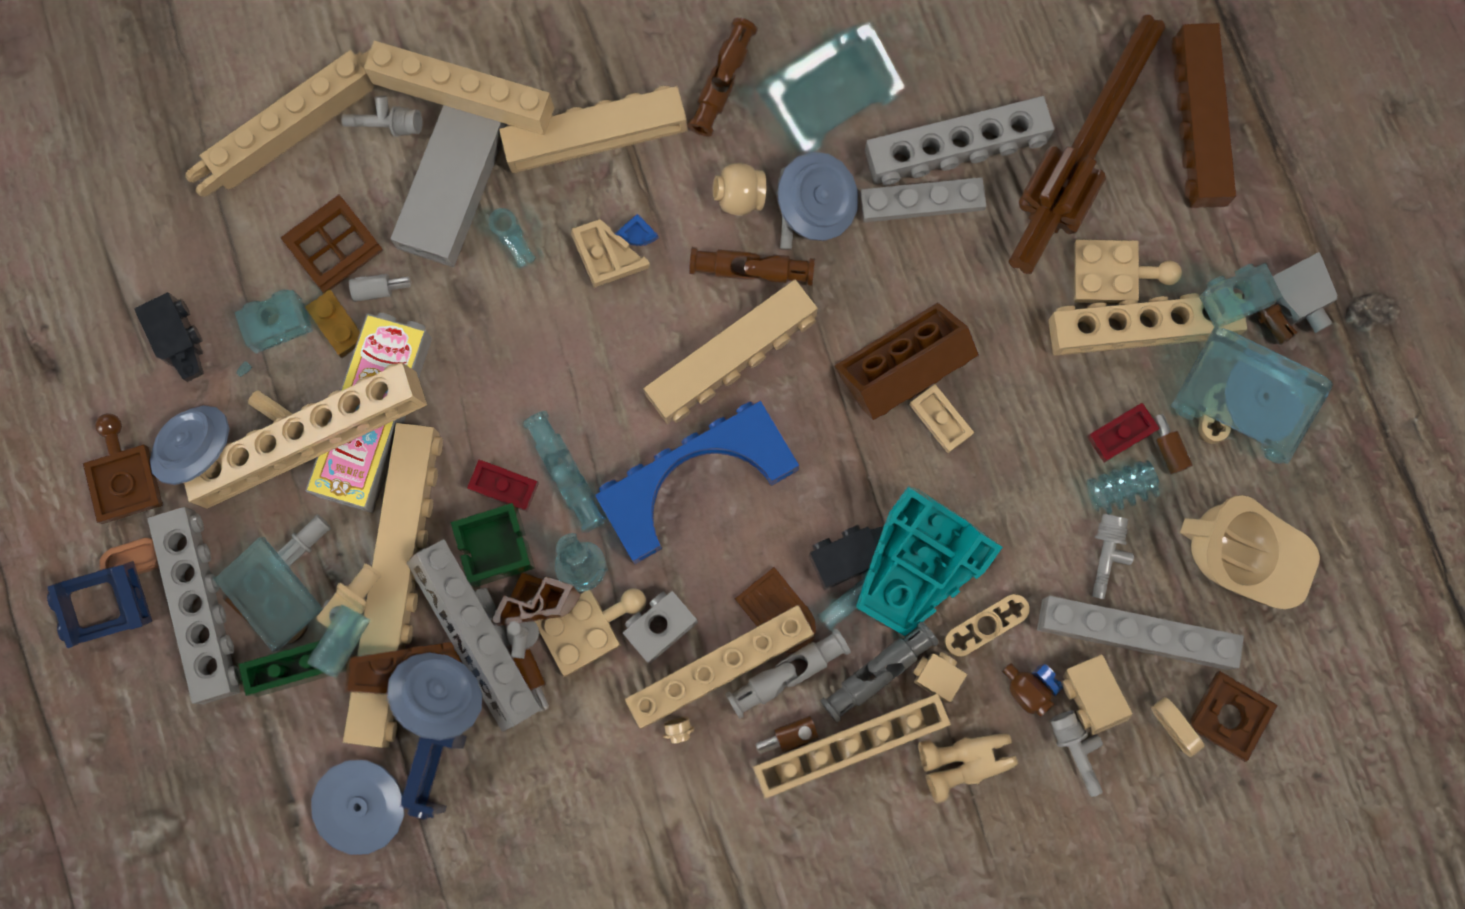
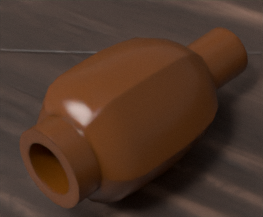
(1029, 691)

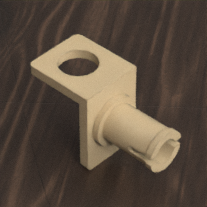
(351, 595)

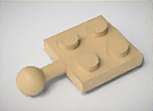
(1111, 271)
(586, 630)

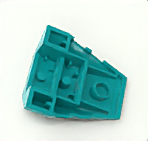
(922, 561)

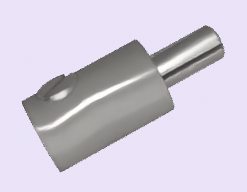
(375, 286)

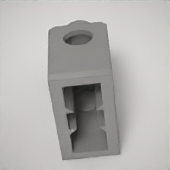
(1306, 292)

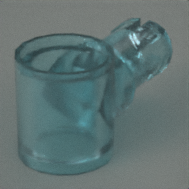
(512, 237)

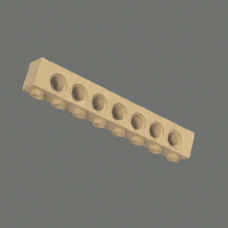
(318, 437)

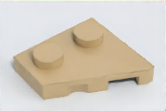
(606, 254)

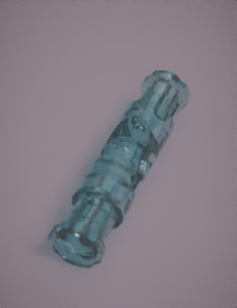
(567, 476)

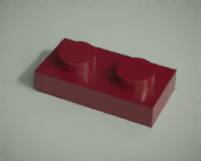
(1123, 432)
(502, 485)

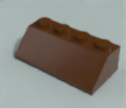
(907, 360)

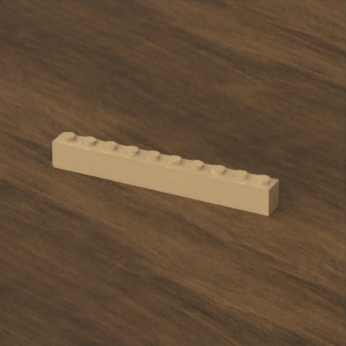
(393, 595)

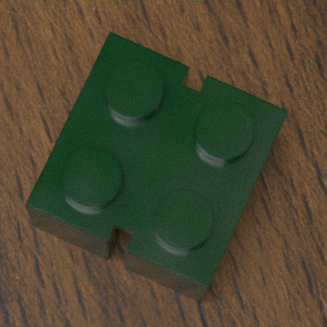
(494, 544)

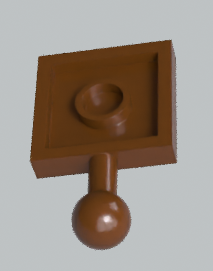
(122, 480)

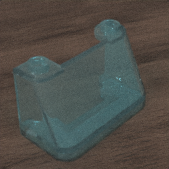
(830, 85)
(1253, 392)

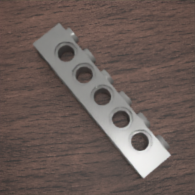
(1029, 114)
(166, 532)

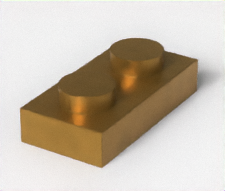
(334, 323)

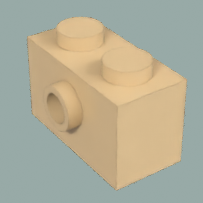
(1096, 695)

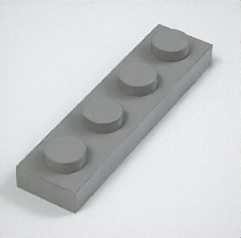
(923, 199)

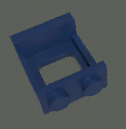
(128, 593)
(423, 774)

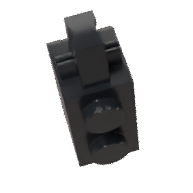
(172, 335)
(845, 557)

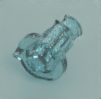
(579, 563)

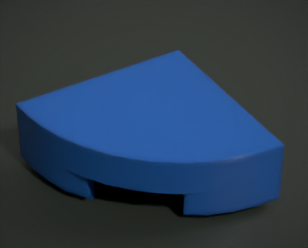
(637, 232)
(1047, 676)

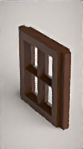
(348, 264)

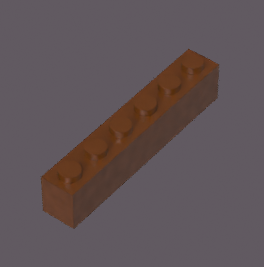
(1204, 116)

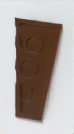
(372, 672)

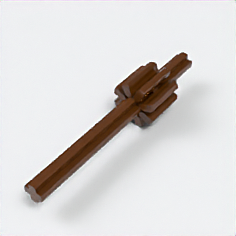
(1067, 181)

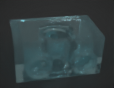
(1255, 283)
(292, 321)

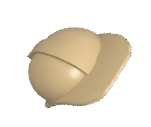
(1253, 552)

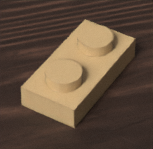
(941, 418)

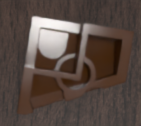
(536, 600)

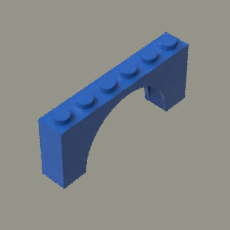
(746, 436)

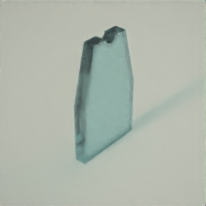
(243, 369)

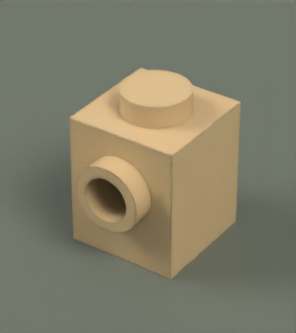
(939, 676)

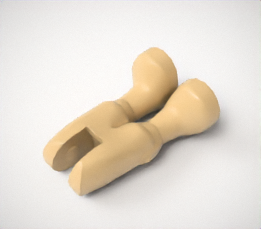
(977, 760)

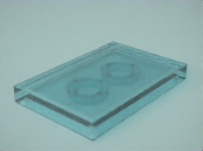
(268, 594)

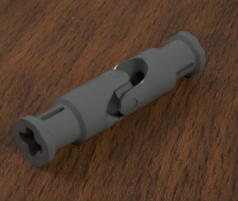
(896, 657)

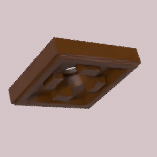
(1254, 716)

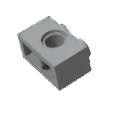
(679, 621)

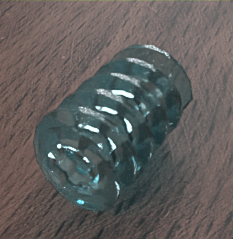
(1123, 486)

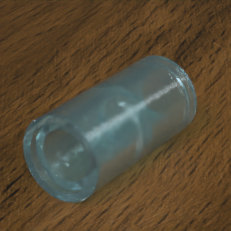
(339, 641)

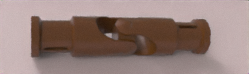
(730, 58)
(772, 268)

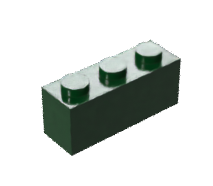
(280, 671)

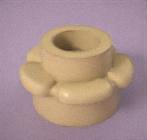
(678, 729)

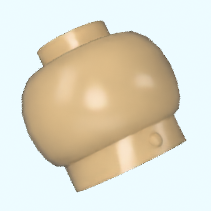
(740, 189)

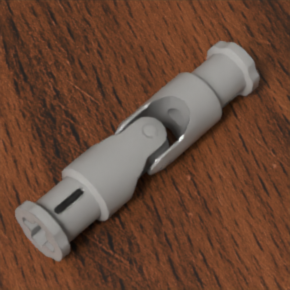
(772, 682)

